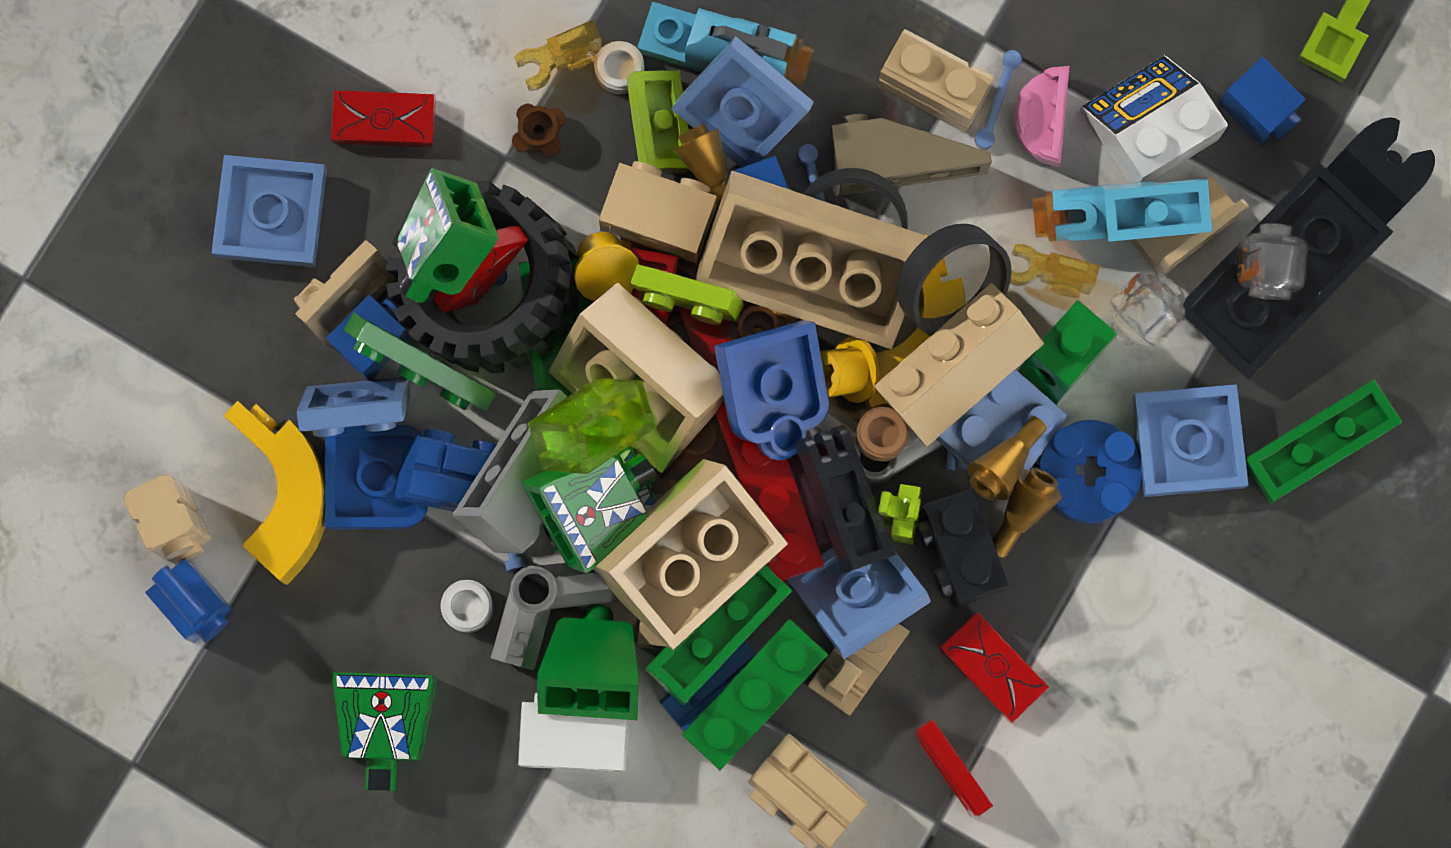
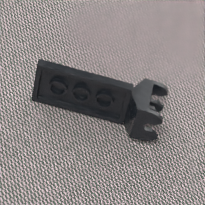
(1343, 222)

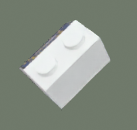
(1154, 120)

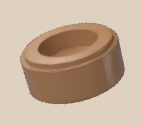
(881, 434)

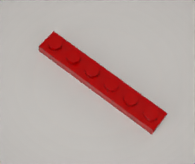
(763, 478)

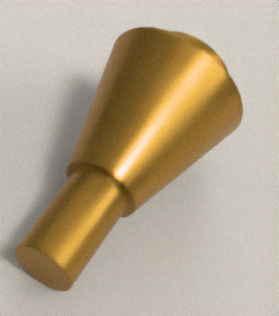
(705, 158)
(998, 469)
(1029, 500)

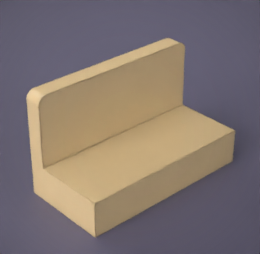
(1170, 251)

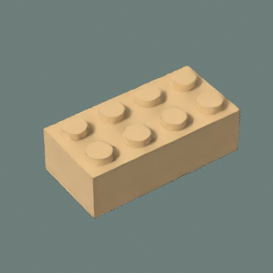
(808, 259)

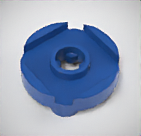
(1112, 451)

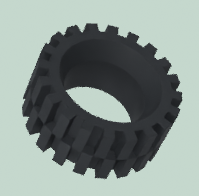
(531, 319)

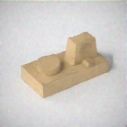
(328, 304)
(848, 680)

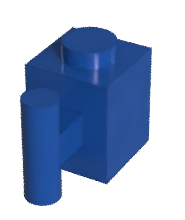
(189, 601)

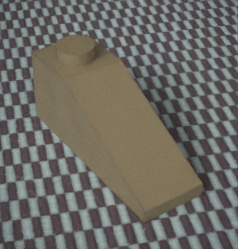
(900, 153)

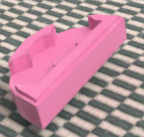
(1041, 115)

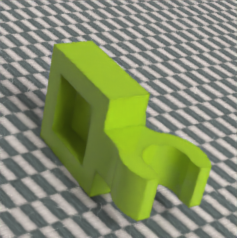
(1336, 42)
(901, 512)

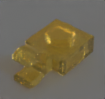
(568, 49)
(1065, 274)

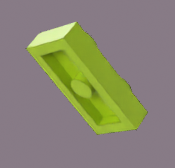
(653, 120)
(706, 301)

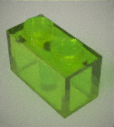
(592, 425)

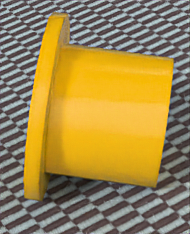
(603, 264)
(851, 370)

